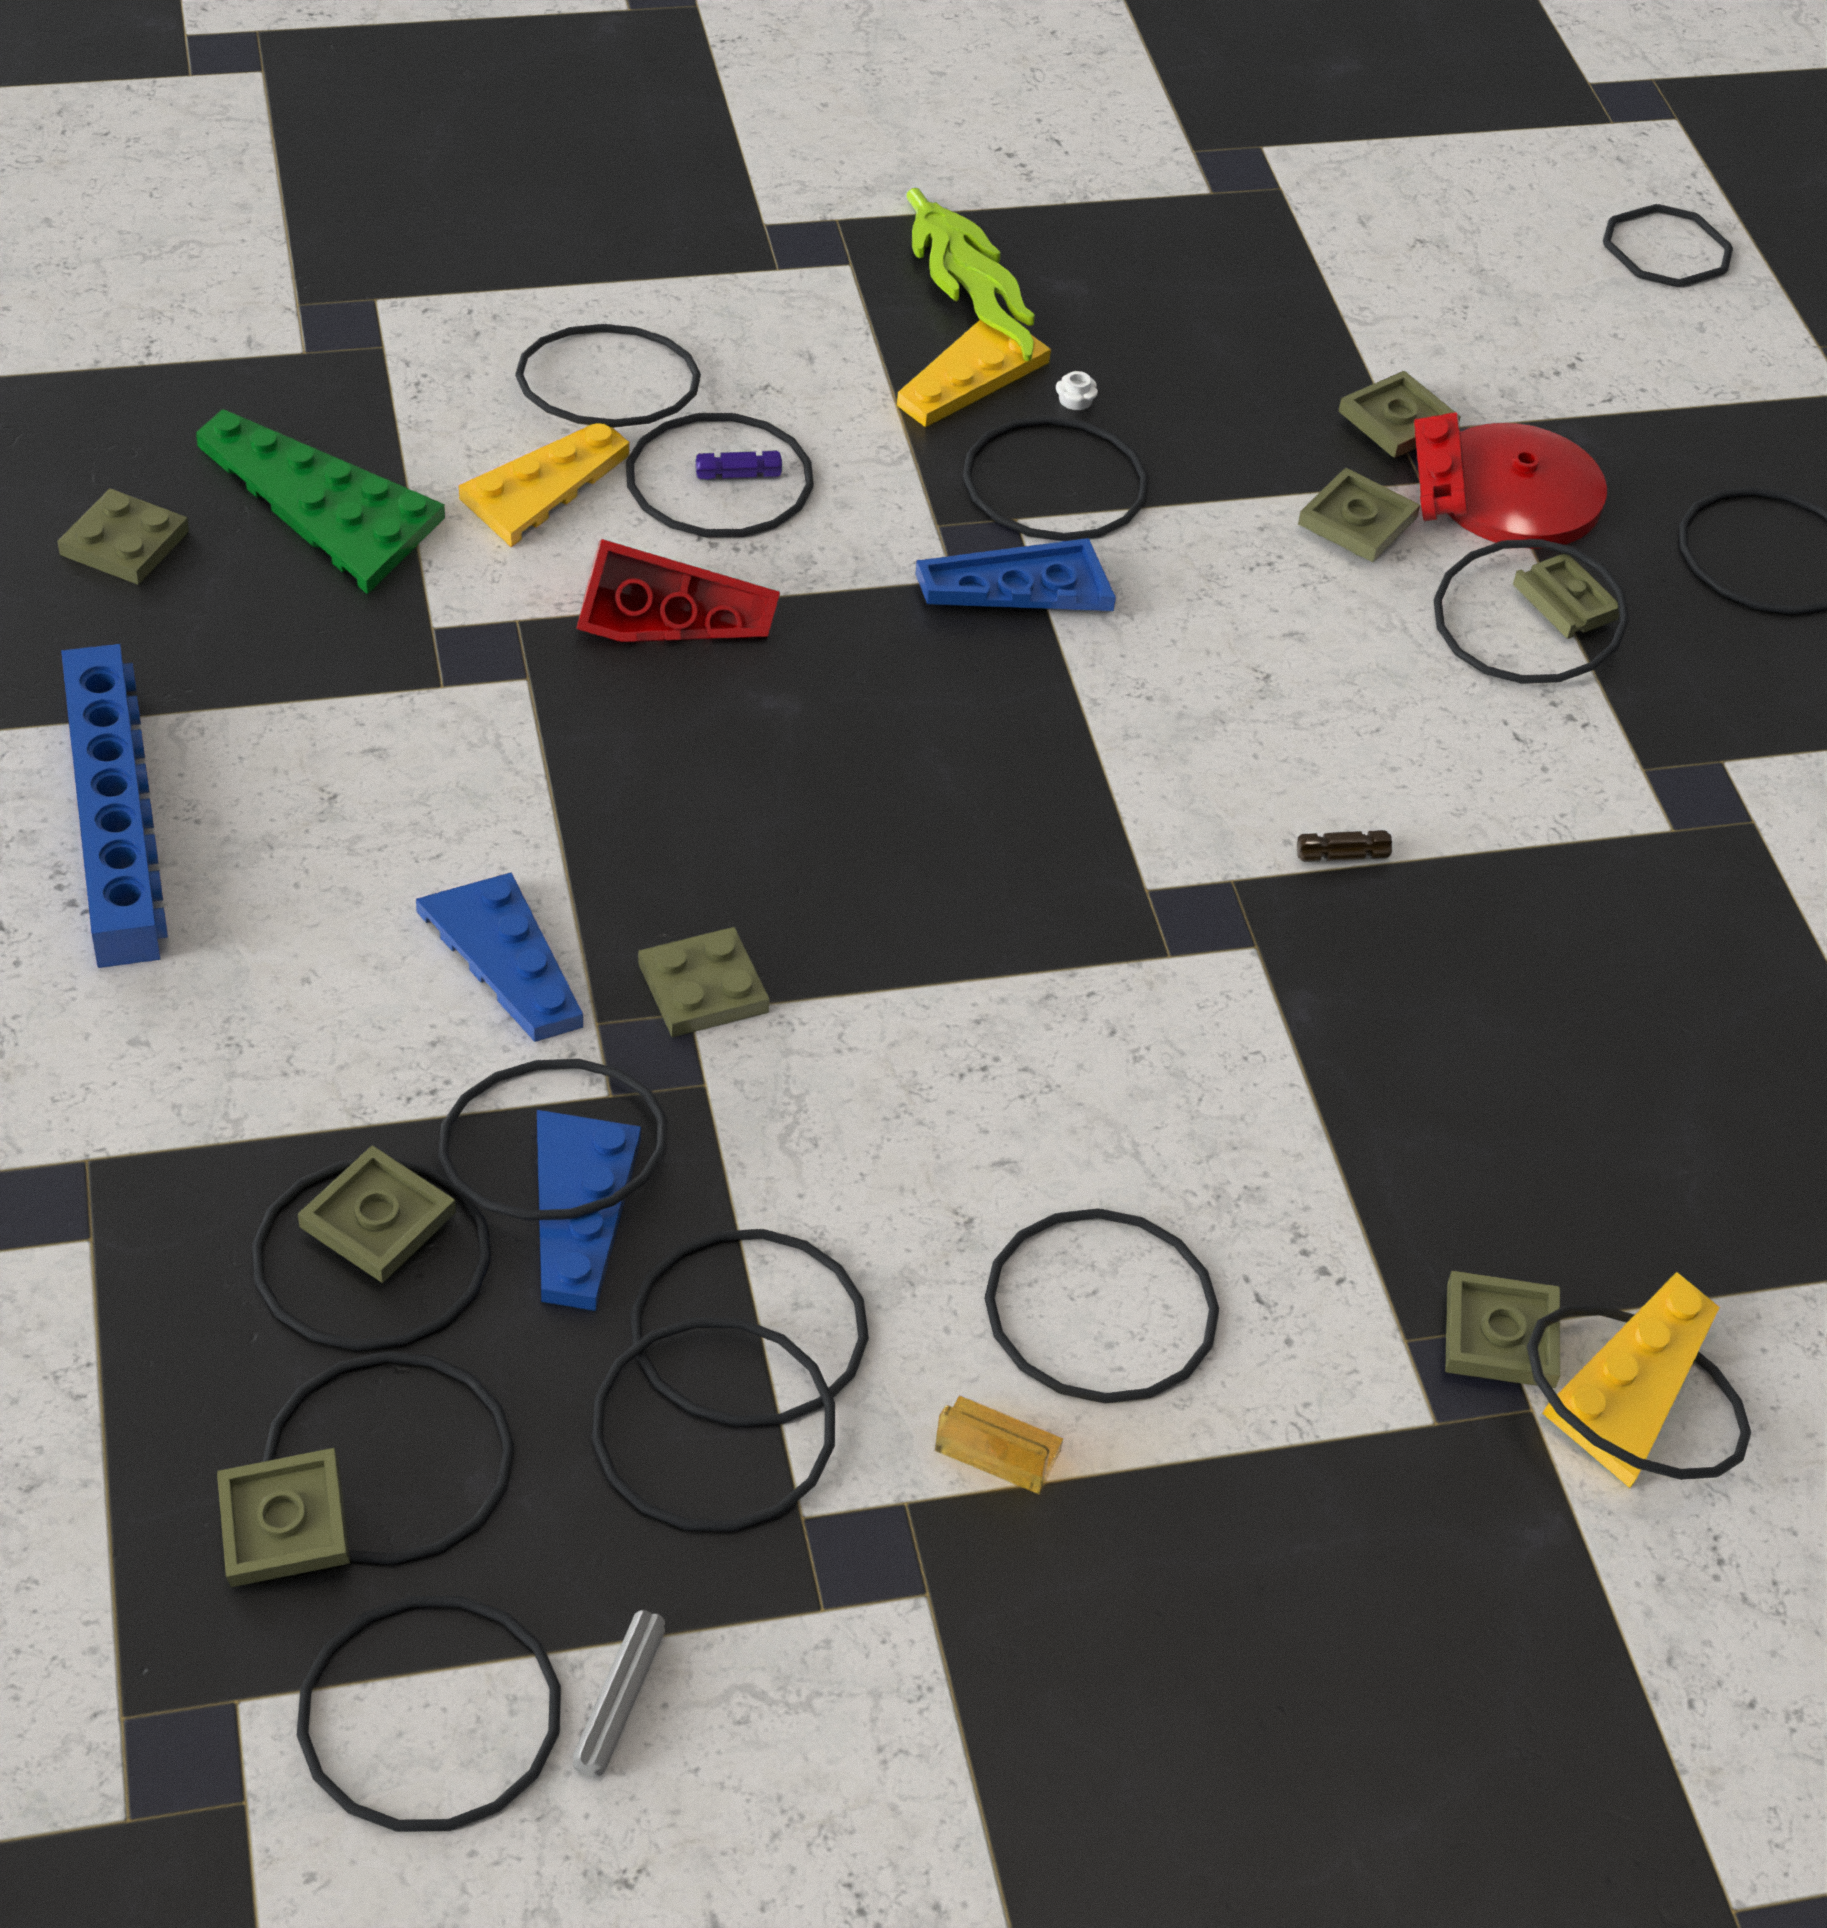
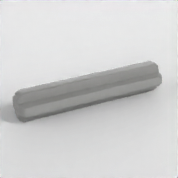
(618, 1693)

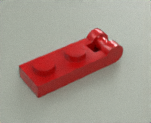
(1440, 466)

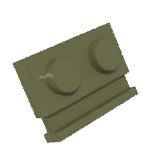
(1567, 595)

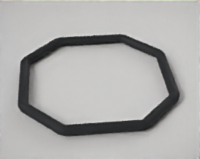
(1661, 278)

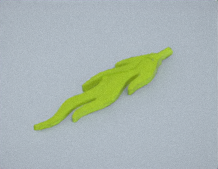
(967, 256)

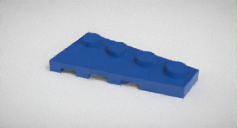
(1020, 577)
(506, 950)
(579, 1165)

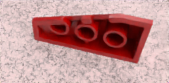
(660, 599)

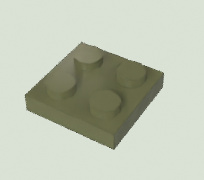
(1389, 409)
(1359, 514)
(123, 536)
(703, 981)
(377, 1213)
(1492, 1325)
(282, 1517)

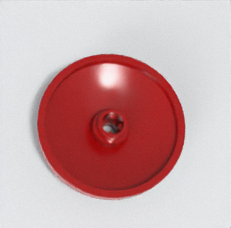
(1528, 485)

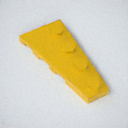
(967, 372)
(533, 484)
(1638, 1375)

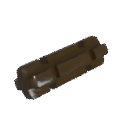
(1344, 846)

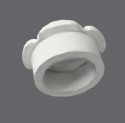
(1076, 390)

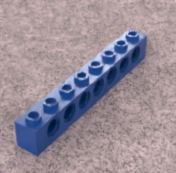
(110, 807)

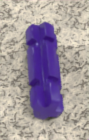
(738, 465)

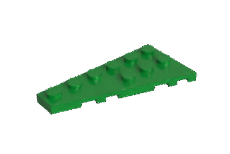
(328, 502)

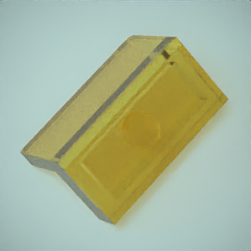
(997, 1443)

